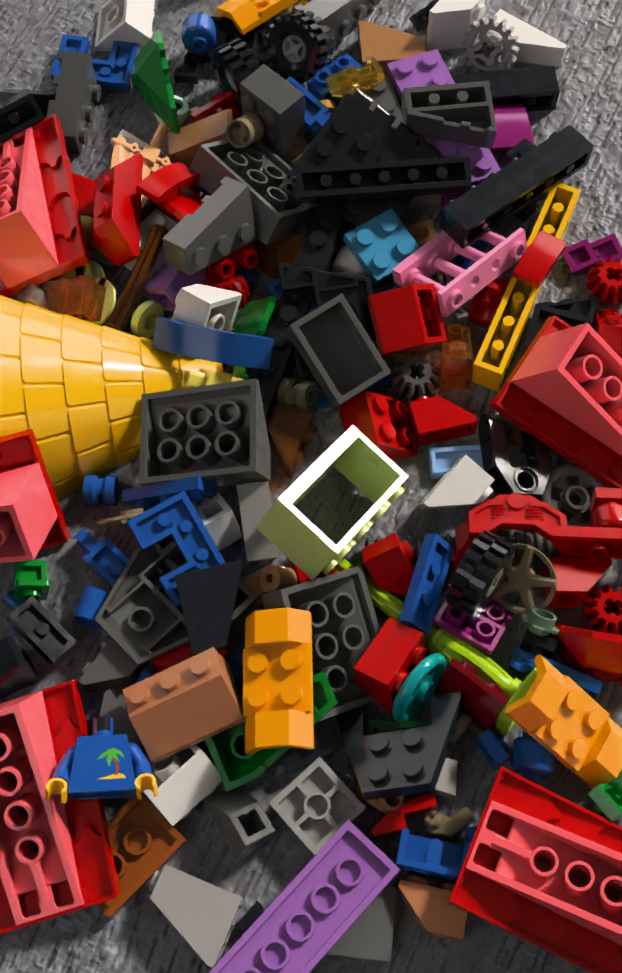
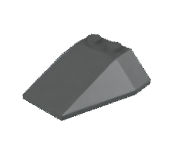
(140, 612)

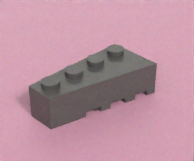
(338, 14)

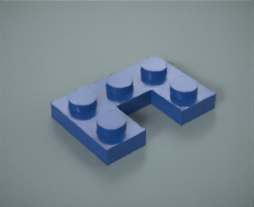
(109, 74)
(179, 520)

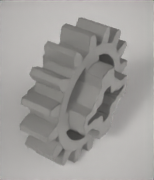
(485, 57)

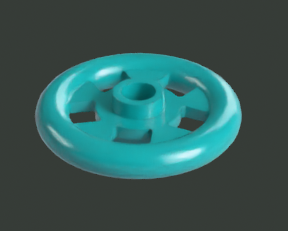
(418, 687)

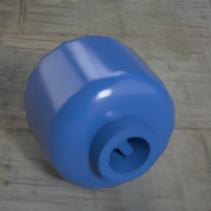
(198, 33)
(531, 759)

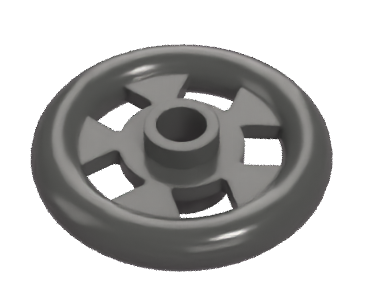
(557, 480)

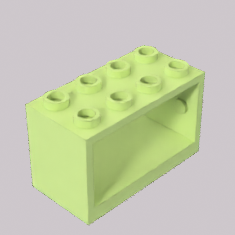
(366, 469)

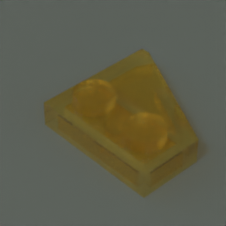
(352, 78)

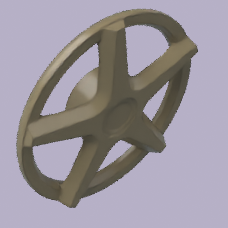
(123, 517)
(523, 578)

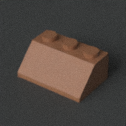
(184, 704)

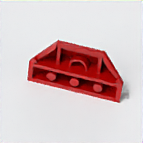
(118, 211)
(591, 652)

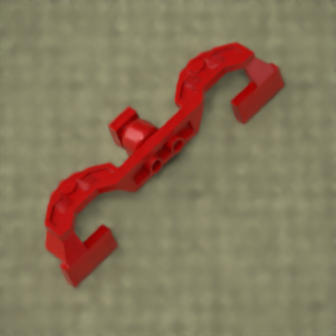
(525, 512)

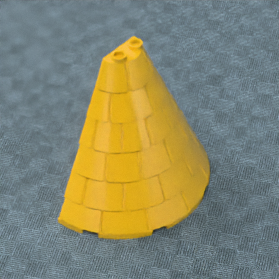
(79, 389)

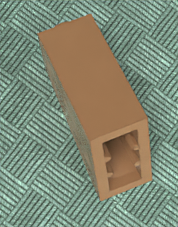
(386, 44)
(185, 144)

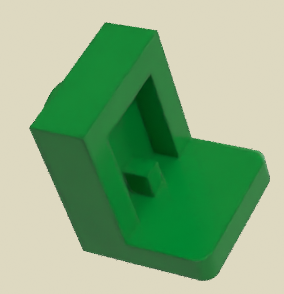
(31, 580)
(608, 799)

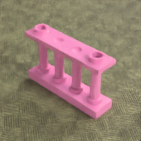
(439, 252)

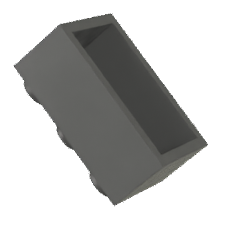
(279, 108)
(337, 350)

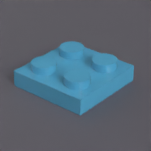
(380, 245)

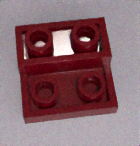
(481, 699)

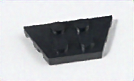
(570, 312)

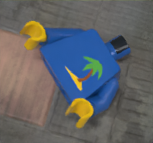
(102, 767)

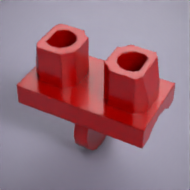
(216, 104)
(226, 266)
(486, 302)

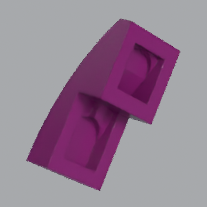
(584, 255)

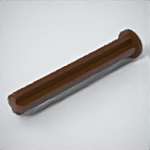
(137, 278)

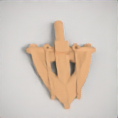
(150, 153)

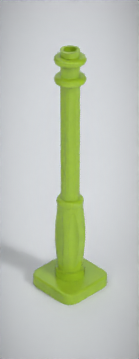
(451, 647)

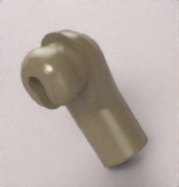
(447, 826)

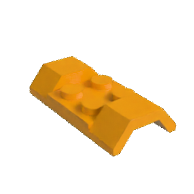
(251, 13)
(278, 680)
(570, 725)

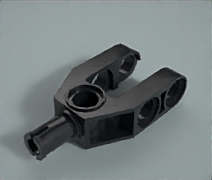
(497, 464)

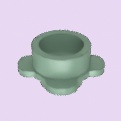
(541, 622)

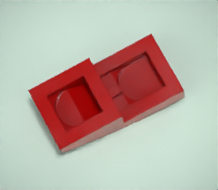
(166, 181)
(539, 259)
(395, 820)

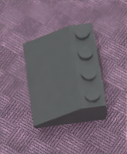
(267, 180)
(205, 434)
(341, 629)

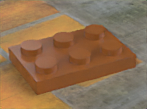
(140, 846)

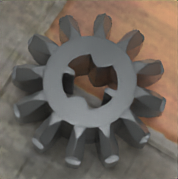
(415, 368)

